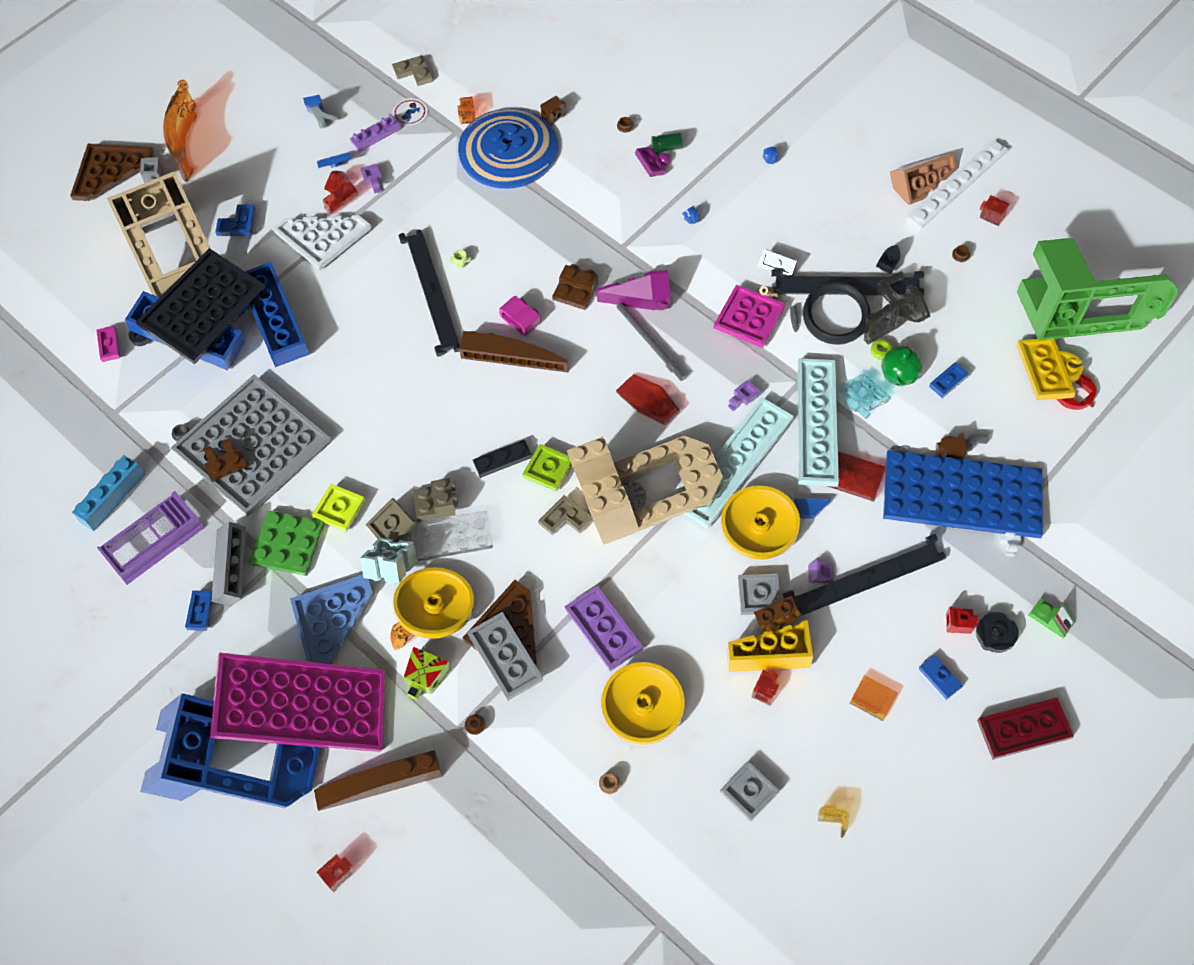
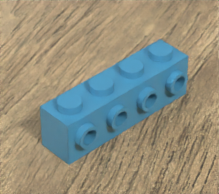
(108, 493)

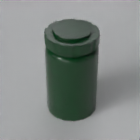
(666, 142)

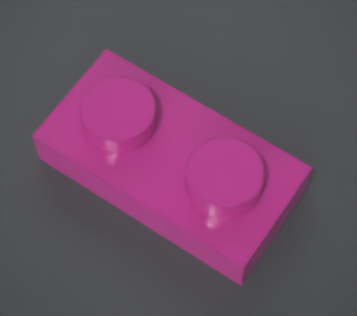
(108, 343)

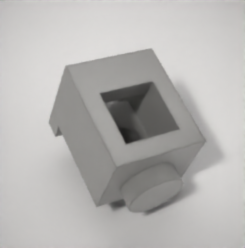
(150, 173)

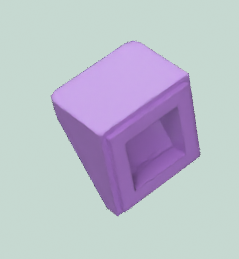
(820, 572)

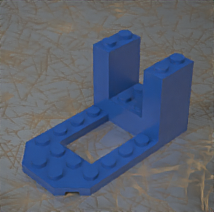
(188, 753)

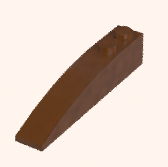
(509, 351)
(379, 780)

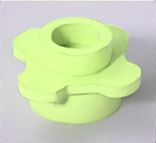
(460, 254)

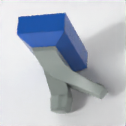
(315, 106)

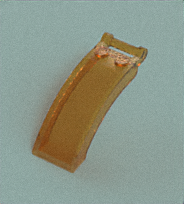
(176, 127)

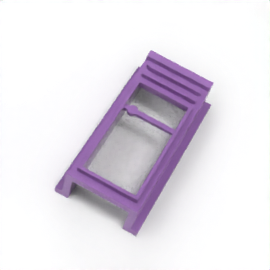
(151, 538)

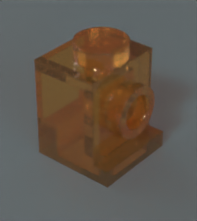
(466, 110)

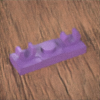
(375, 133)

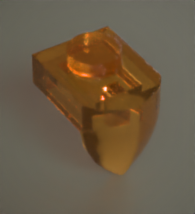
(399, 636)

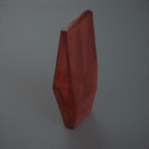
(648, 399)

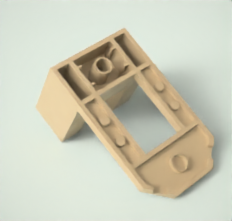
(150, 204)
(608, 499)

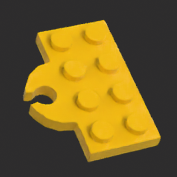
(1049, 368)

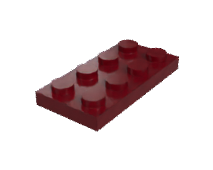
(1025, 728)

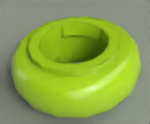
(880, 343)

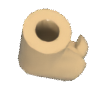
(769, 291)

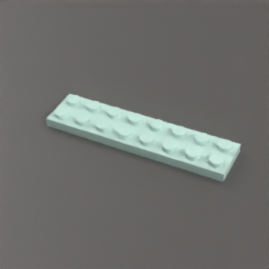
(817, 423)
(743, 454)

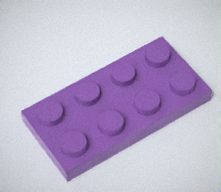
(603, 628)

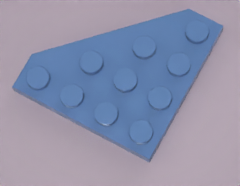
(329, 616)

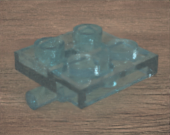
(863, 394)

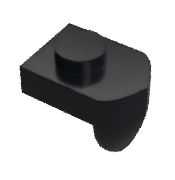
(889, 259)

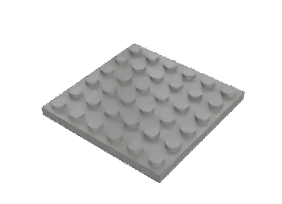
(270, 435)

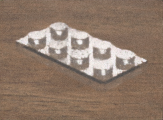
(452, 535)

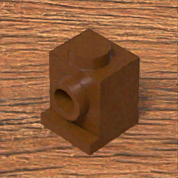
(553, 109)
(952, 447)

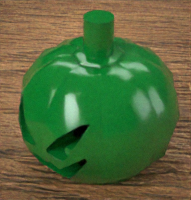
(901, 365)

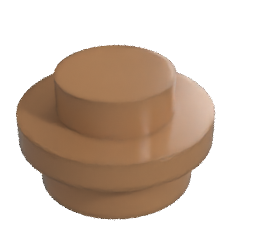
(609, 783)

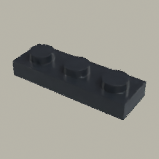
(502, 458)

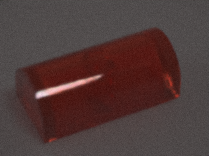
(340, 197)

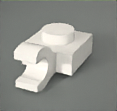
(1010, 540)

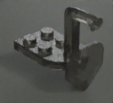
(897, 312)

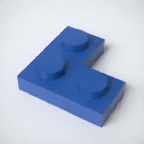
(237, 226)

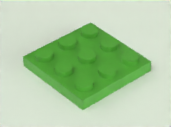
(286, 543)

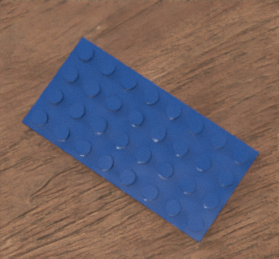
(963, 494)

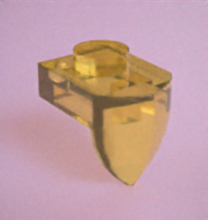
(832, 814)

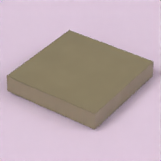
(391, 522)

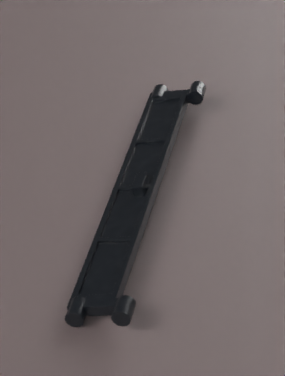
(866, 285)
(432, 292)
(868, 577)

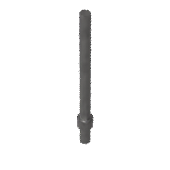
(671, 365)

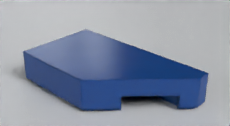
(810, 507)

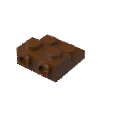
(576, 286)
(778, 613)

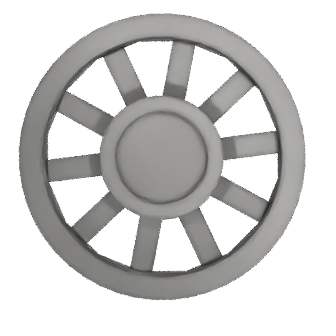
(632, 495)

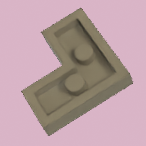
(414, 66)
(565, 512)

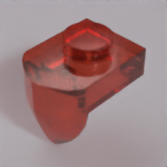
(336, 180)

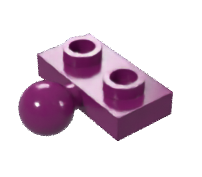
(652, 164)

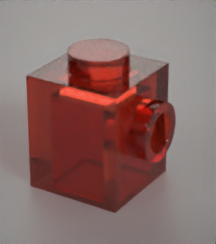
(993, 210)

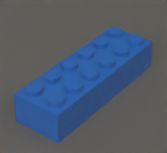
(276, 319)
(220, 354)

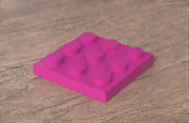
(749, 316)

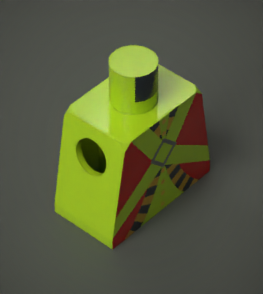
(424, 672)

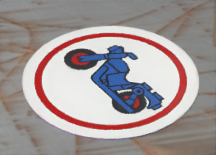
(410, 111)

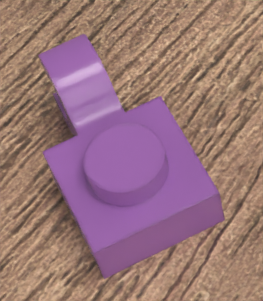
(372, 175)
(744, 393)

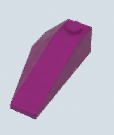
(648, 292)

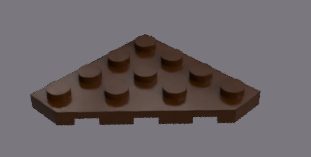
(105, 167)
(517, 608)

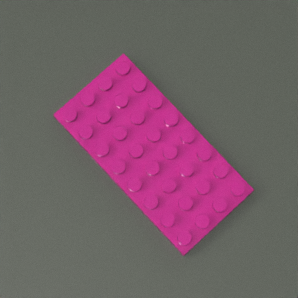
(298, 703)

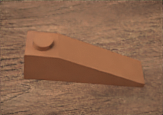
(918, 179)

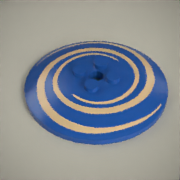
(513, 164)

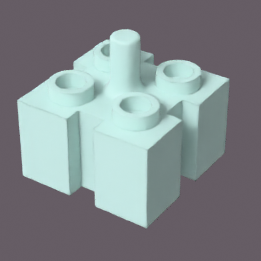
(388, 560)

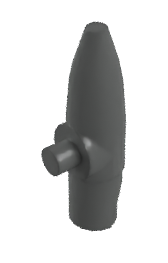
(794, 318)

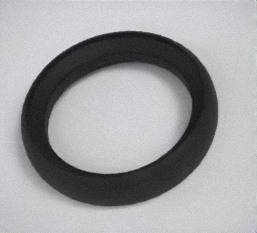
(836, 339)

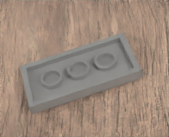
(505, 656)

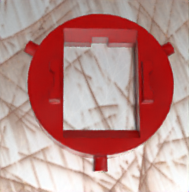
(1089, 386)

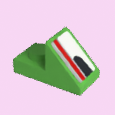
(1054, 619)

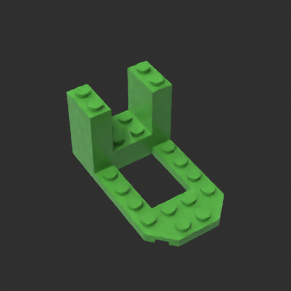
(1067, 287)

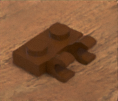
(226, 464)

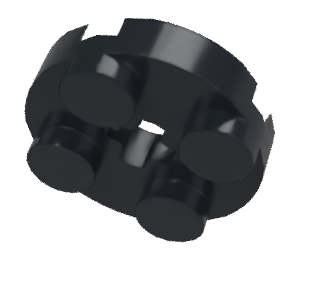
(994, 643)

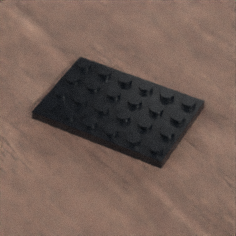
(201, 306)

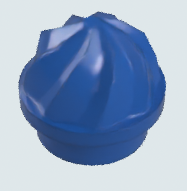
(770, 155)
(691, 215)

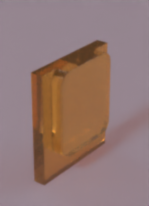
(873, 698)

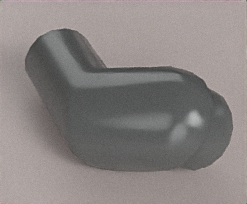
(975, 439)

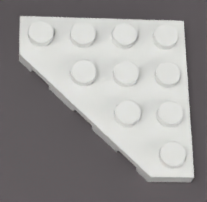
(321, 238)

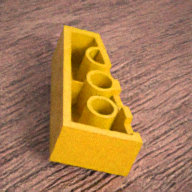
(772, 650)

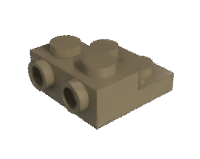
(436, 500)

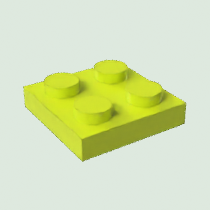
(338, 507)

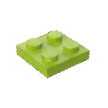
(547, 467)

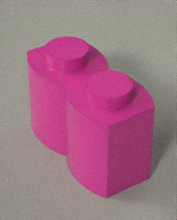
(519, 315)

